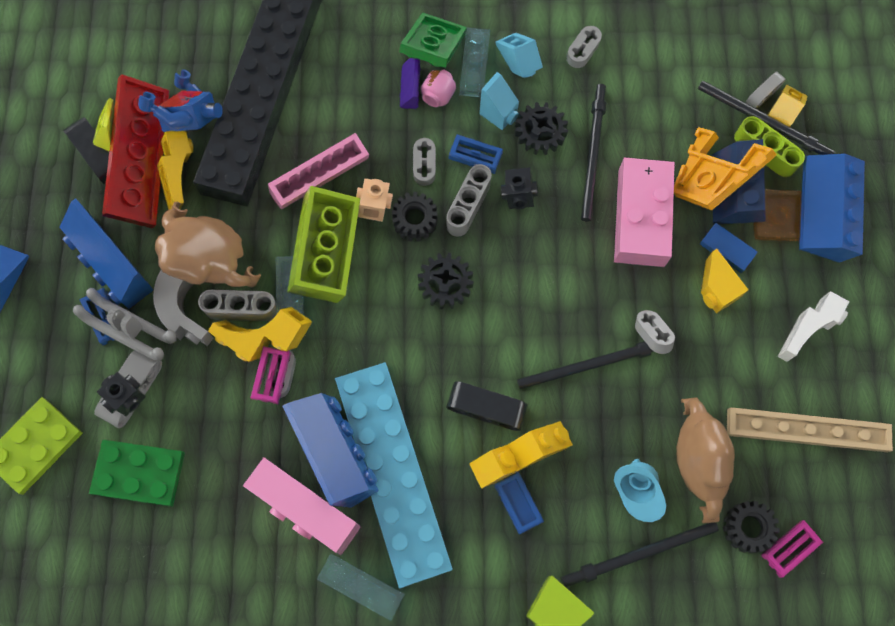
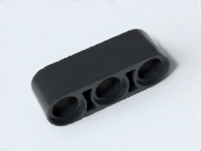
(82, 137)
(487, 406)

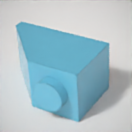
(520, 54)
(498, 102)

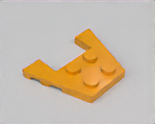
(711, 180)

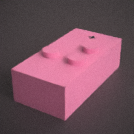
(644, 212)
(302, 506)

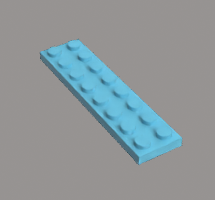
(402, 497)

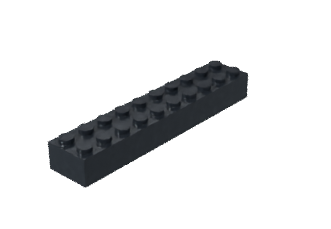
(255, 100)

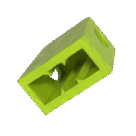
(557, 606)

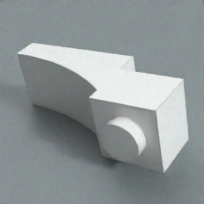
(827, 314)

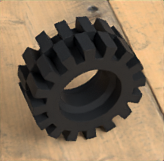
(414, 202)
(764, 517)

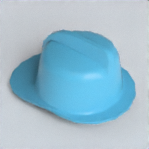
(640, 491)

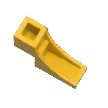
(283, 330)
(520, 453)

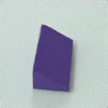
(410, 84)

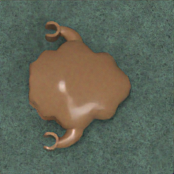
(201, 250)
(705, 458)

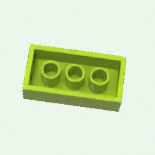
(324, 245)

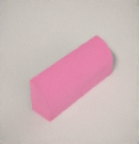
(318, 170)

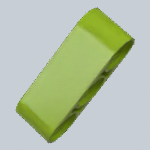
(782, 147)

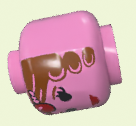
(438, 88)

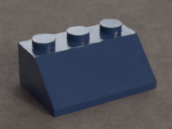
(748, 201)

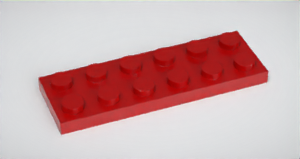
(134, 155)

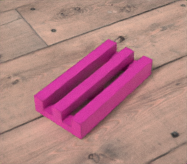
(280, 379)
(775, 562)

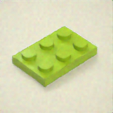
(35, 444)

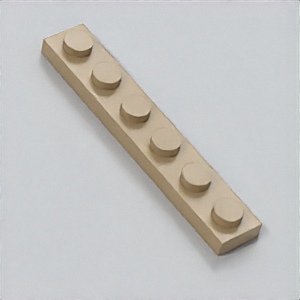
(809, 430)

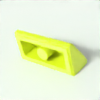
(104, 127)

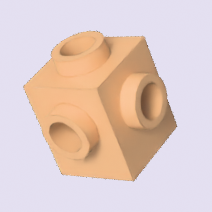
(374, 199)

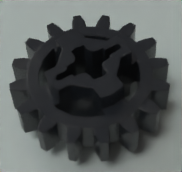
(541, 128)
(455, 281)

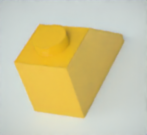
(788, 105)
(720, 283)

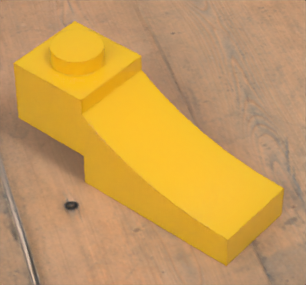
(177, 151)

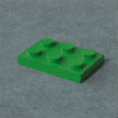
(433, 40)
(137, 473)

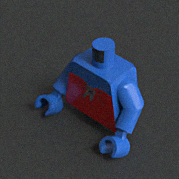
(184, 110)

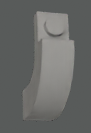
(169, 301)

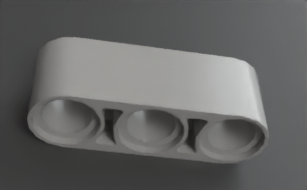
(469, 189)
(229, 298)
(144, 371)

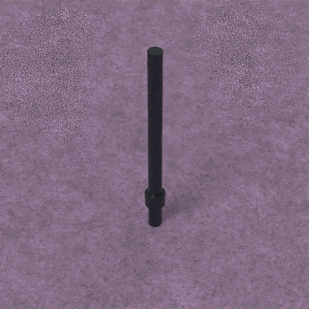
(598, 110)
(808, 143)
(640, 349)
(590, 572)

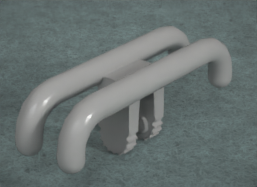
(124, 326)

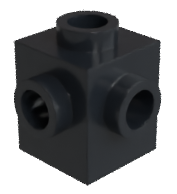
(519, 188)
(120, 393)

